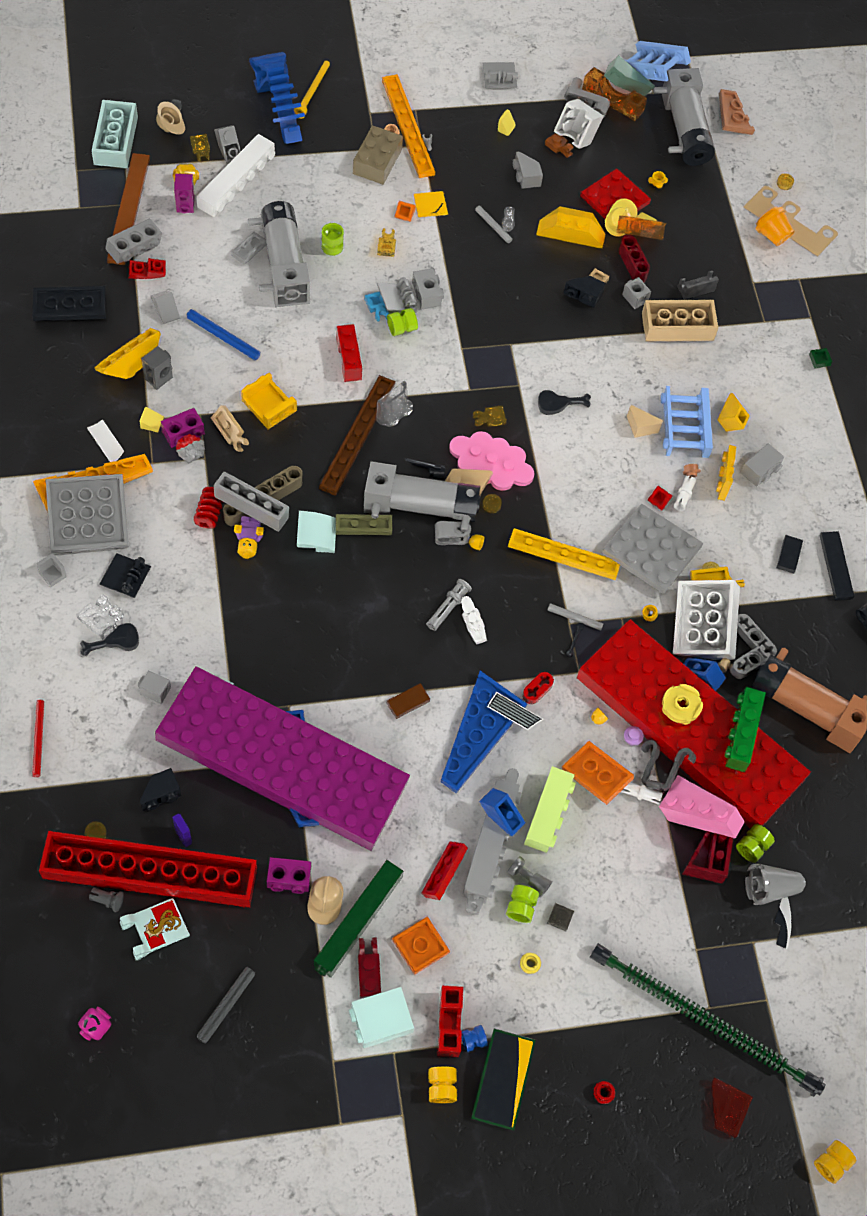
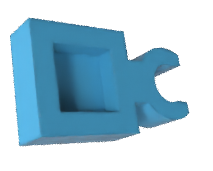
(375, 304)

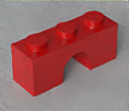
(350, 353)
(450, 1021)

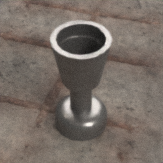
(535, 880)

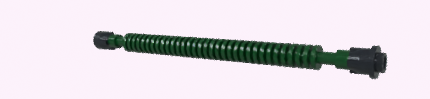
(806, 1079)

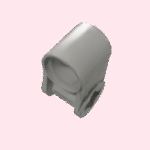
(450, 534)

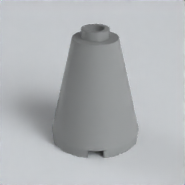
(772, 883)

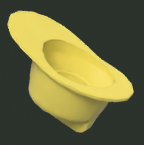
(623, 208)

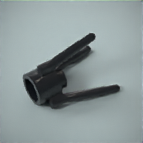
(435, 471)

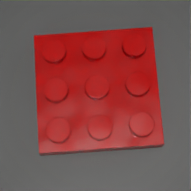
(612, 188)

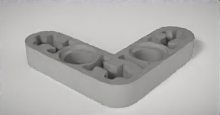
(757, 651)

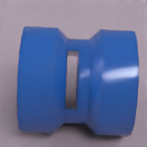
(474, 1038)

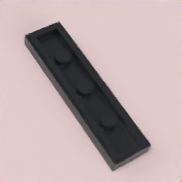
(836, 565)

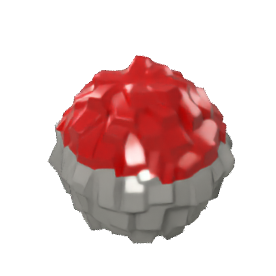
(190, 448)

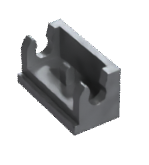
(698, 286)

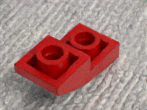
(147, 270)

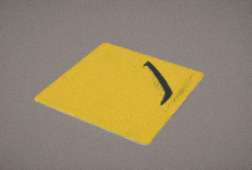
(430, 204)

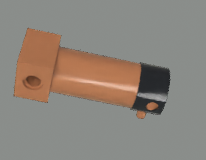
(813, 701)

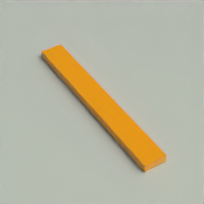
(408, 126)

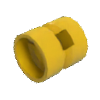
(442, 1084)
(836, 1160)

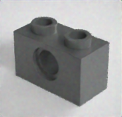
(157, 367)

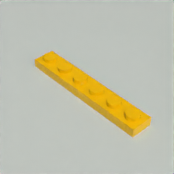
(564, 554)

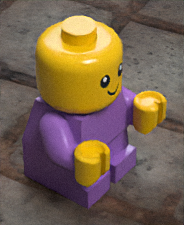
(248, 534)

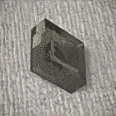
(560, 917)

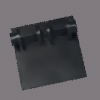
(125, 575)

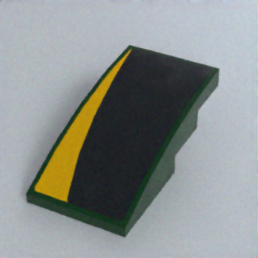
(503, 1079)

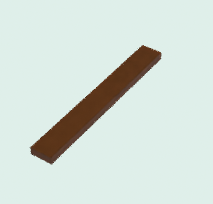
(356, 437)

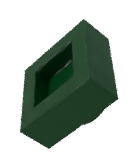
(820, 358)

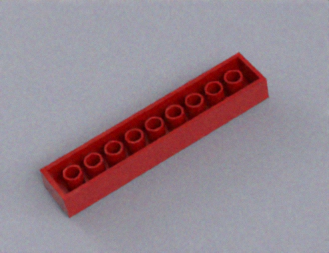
(148, 869)

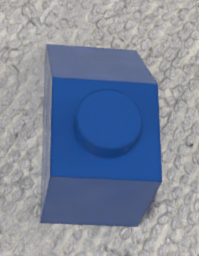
(707, 671)
(502, 811)

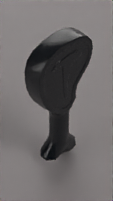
(552, 403)
(123, 637)

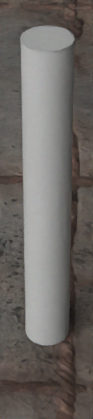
(493, 224)
(576, 617)

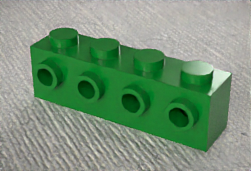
(745, 729)

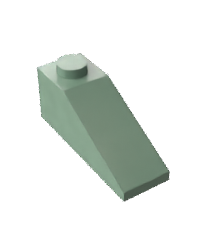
(627, 77)

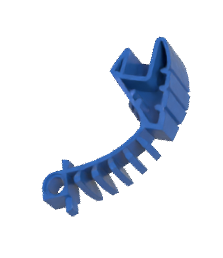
(273, 76)

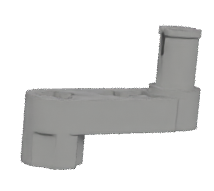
(595, 101)

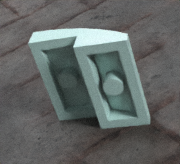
(316, 531)

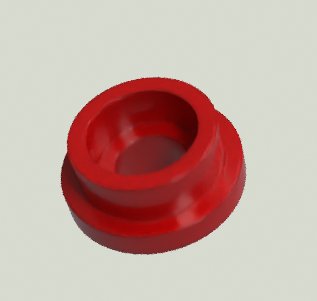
(606, 1086)

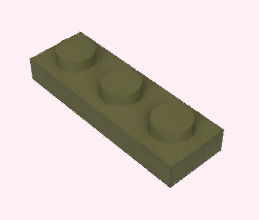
(363, 525)

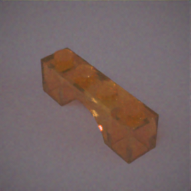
(629, 104)

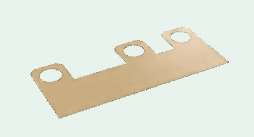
(803, 236)

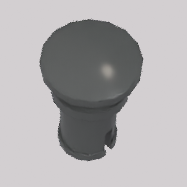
(110, 899)

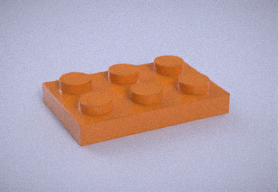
(598, 772)

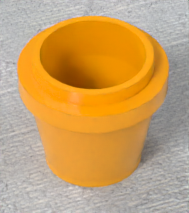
(775, 226)

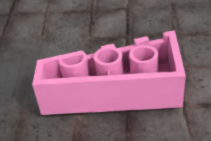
(699, 809)

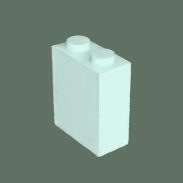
(381, 1017)

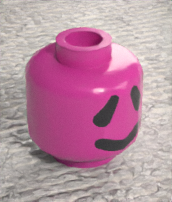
(94, 1023)

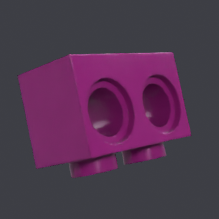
(184, 193)
(181, 424)
(290, 869)

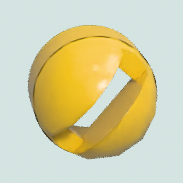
(476, 541)
(646, 612)
(598, 717)

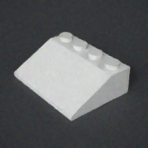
(706, 619)

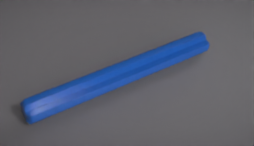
(223, 334)

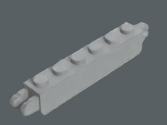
(489, 851)

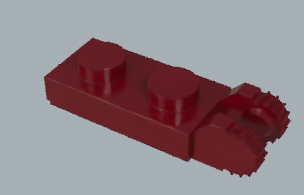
(369, 970)

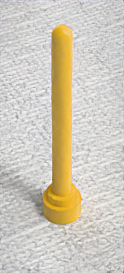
(312, 89)

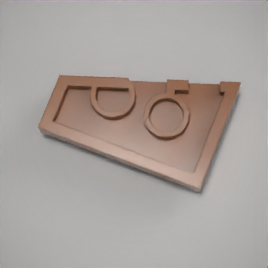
(732, 115)

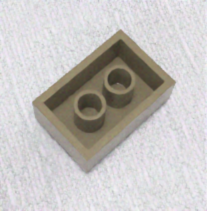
(377, 154)

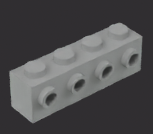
(251, 501)

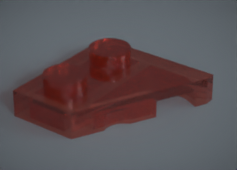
(729, 1107)

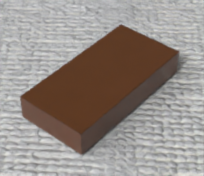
(408, 701)

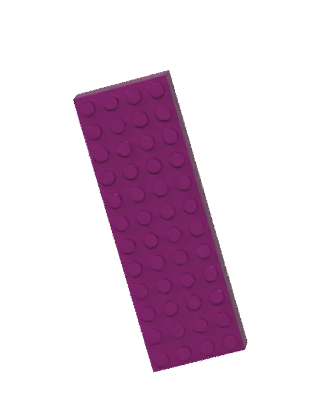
(282, 757)

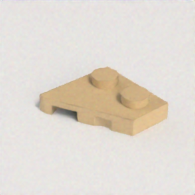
(470, 476)

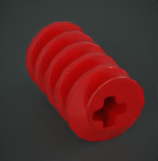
(207, 509)

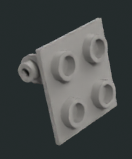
(500, 75)
(398, 296)

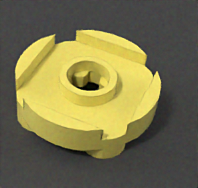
(682, 714)

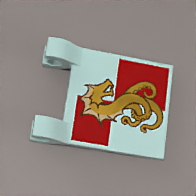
(156, 927)

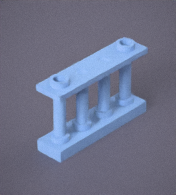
(659, 53)
(702, 414)

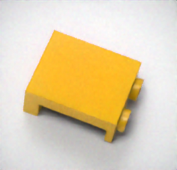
(268, 401)

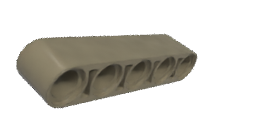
(269, 487)

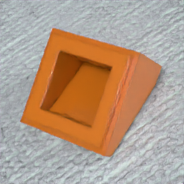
(405, 211)

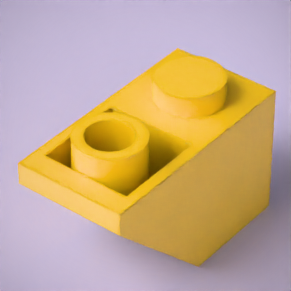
(733, 415)

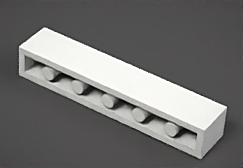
(235, 175)

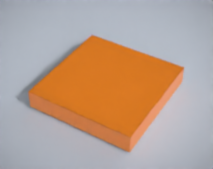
(420, 945)

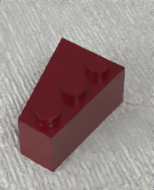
(711, 858)

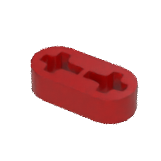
(535, 685)

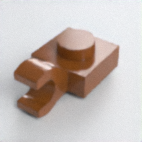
(559, 144)

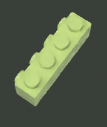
(549, 809)

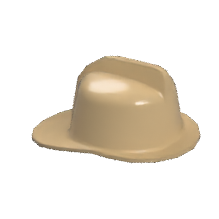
(170, 118)
(325, 900)

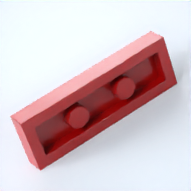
(444, 870)

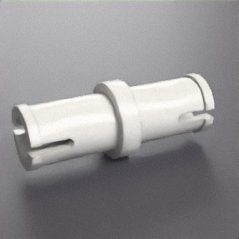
(684, 493)
(643, 793)

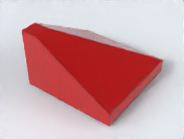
(660, 498)

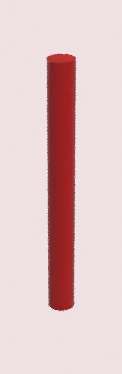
(38, 737)

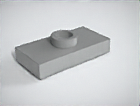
(249, 248)

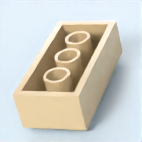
(679, 320)

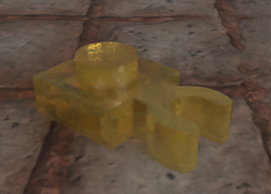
(200, 146)
(387, 244)
(492, 415)

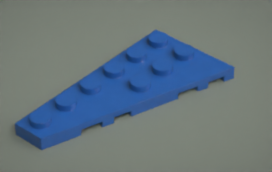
(478, 732)

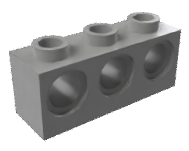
(133, 241)

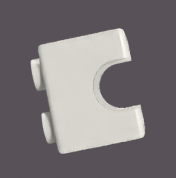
(578, 123)

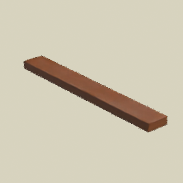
(131, 196)

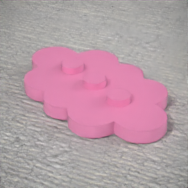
(495, 454)

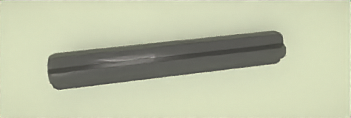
(225, 1005)

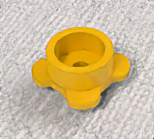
(658, 179)

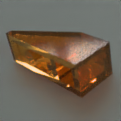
(640, 227)

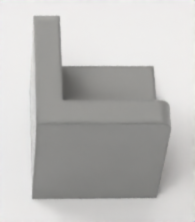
(51, 570)

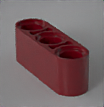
(634, 258)

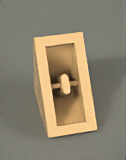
(643, 422)

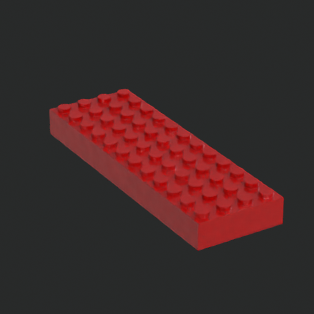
(632, 678)

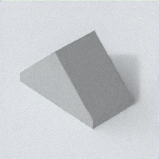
(165, 306)

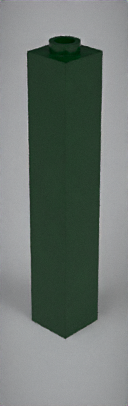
(358, 919)

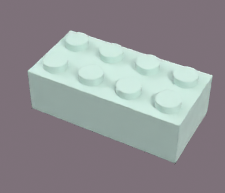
(114, 134)

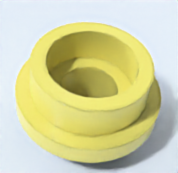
(530, 957)

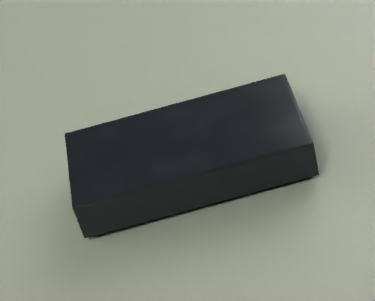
(789, 554)

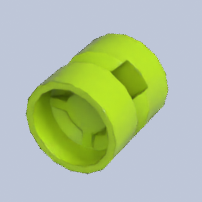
(332, 239)
(402, 321)
(755, 843)
(522, 903)

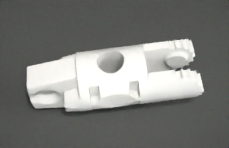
(473, 620)

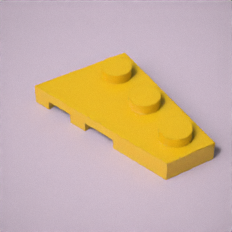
(726, 472)

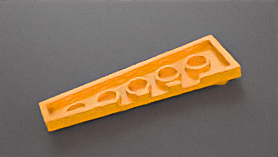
(130, 468)

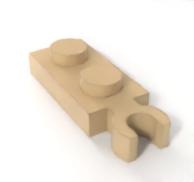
(229, 428)

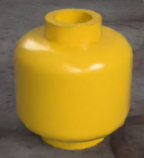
(186, 169)

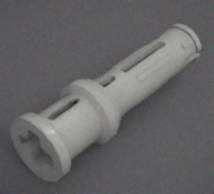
(455, 599)

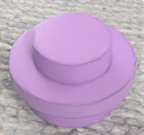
(633, 735)

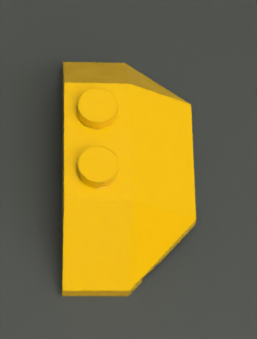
(572, 226)
(127, 359)

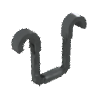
(654, 755)

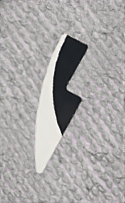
(783, 919)

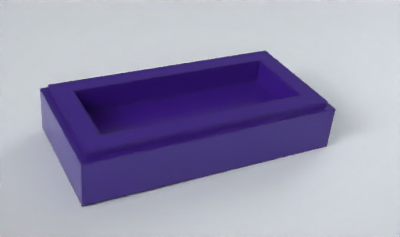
(182, 830)

